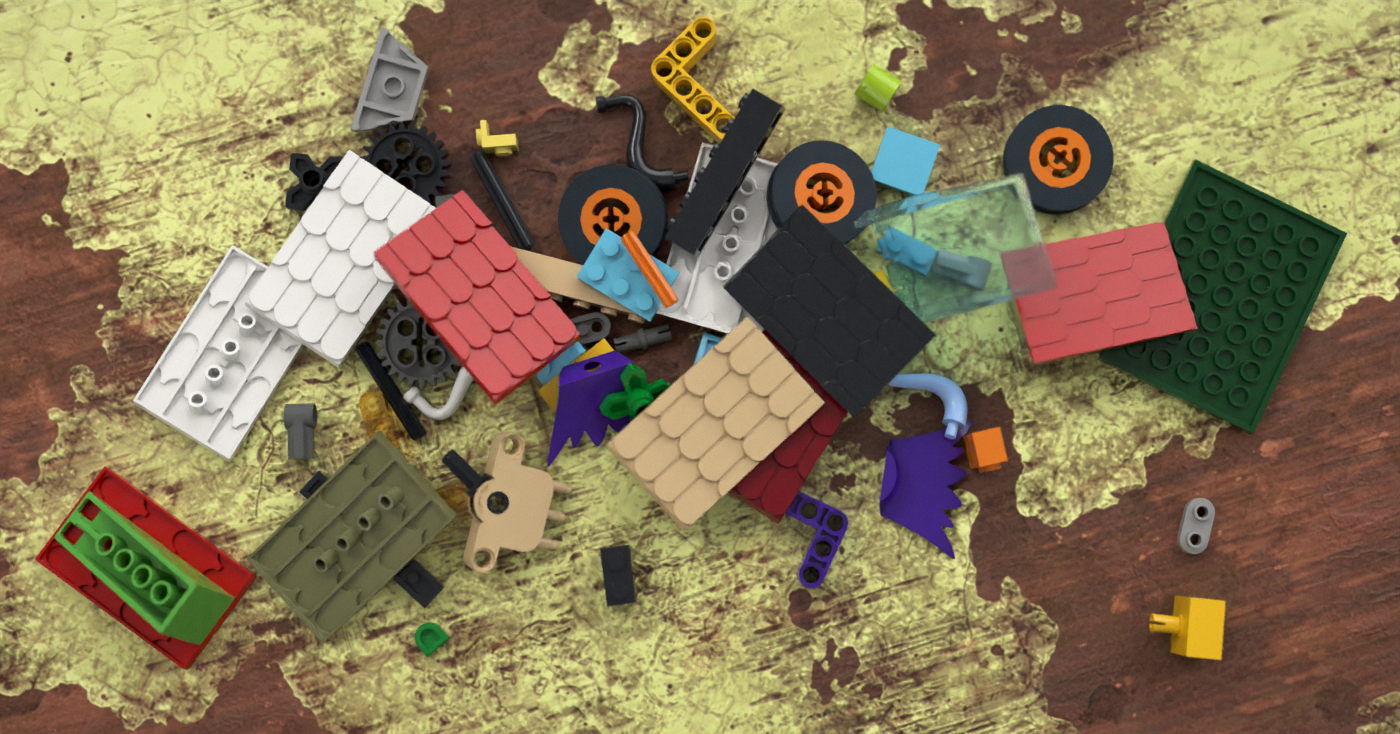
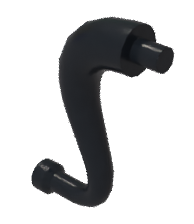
(635, 159)

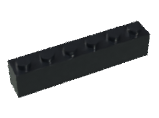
(725, 172)

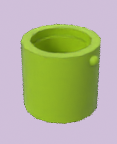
(877, 87)

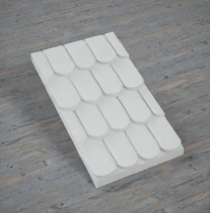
(734, 241)
(325, 275)
(220, 362)

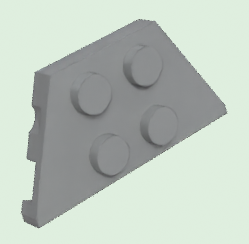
(391, 86)

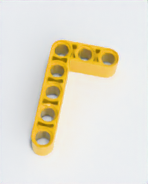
(680, 78)

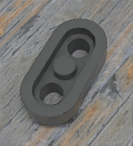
(584, 327)

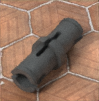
(643, 339)

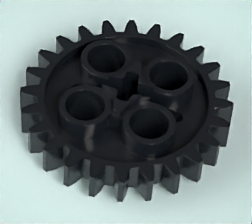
(385, 151)

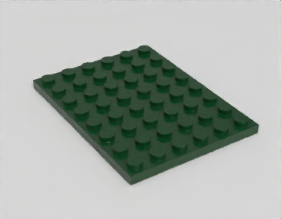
(1251, 283)

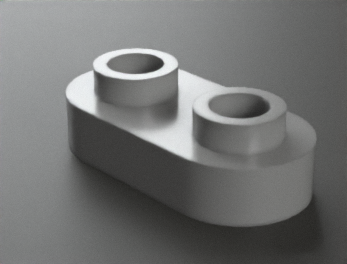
(1193, 524)

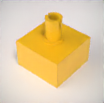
(1194, 627)

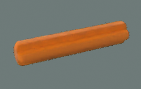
(649, 269)

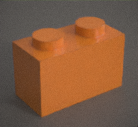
(985, 449)

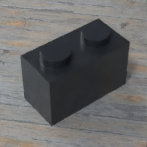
(618, 575)

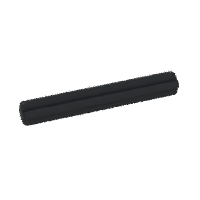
(502, 200)
(390, 391)

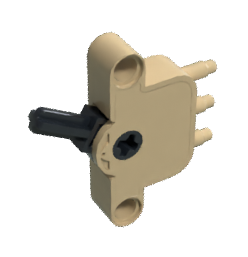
(521, 500)

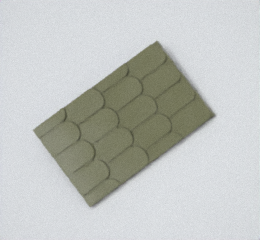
(351, 537)

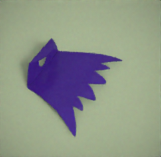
(581, 398)
(917, 483)

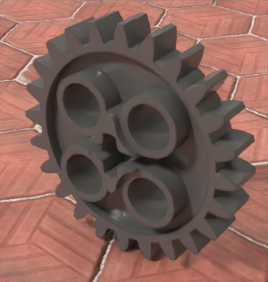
(395, 342)

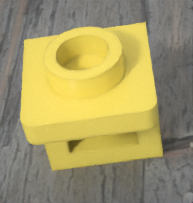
(499, 144)

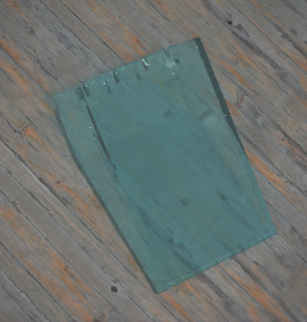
(963, 247)

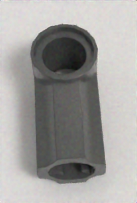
(300, 422)

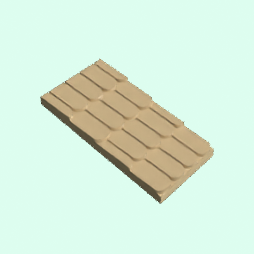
(715, 424)

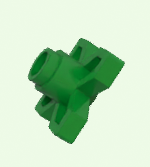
(636, 396)

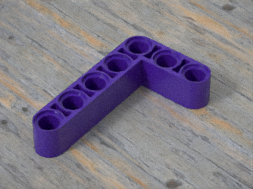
(822, 532)

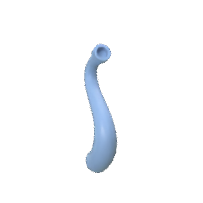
(950, 393)

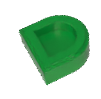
(430, 637)

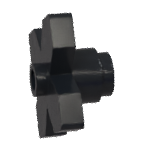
(305, 192)

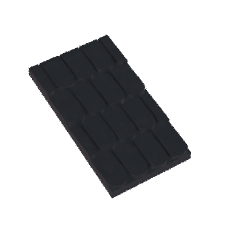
(829, 311)

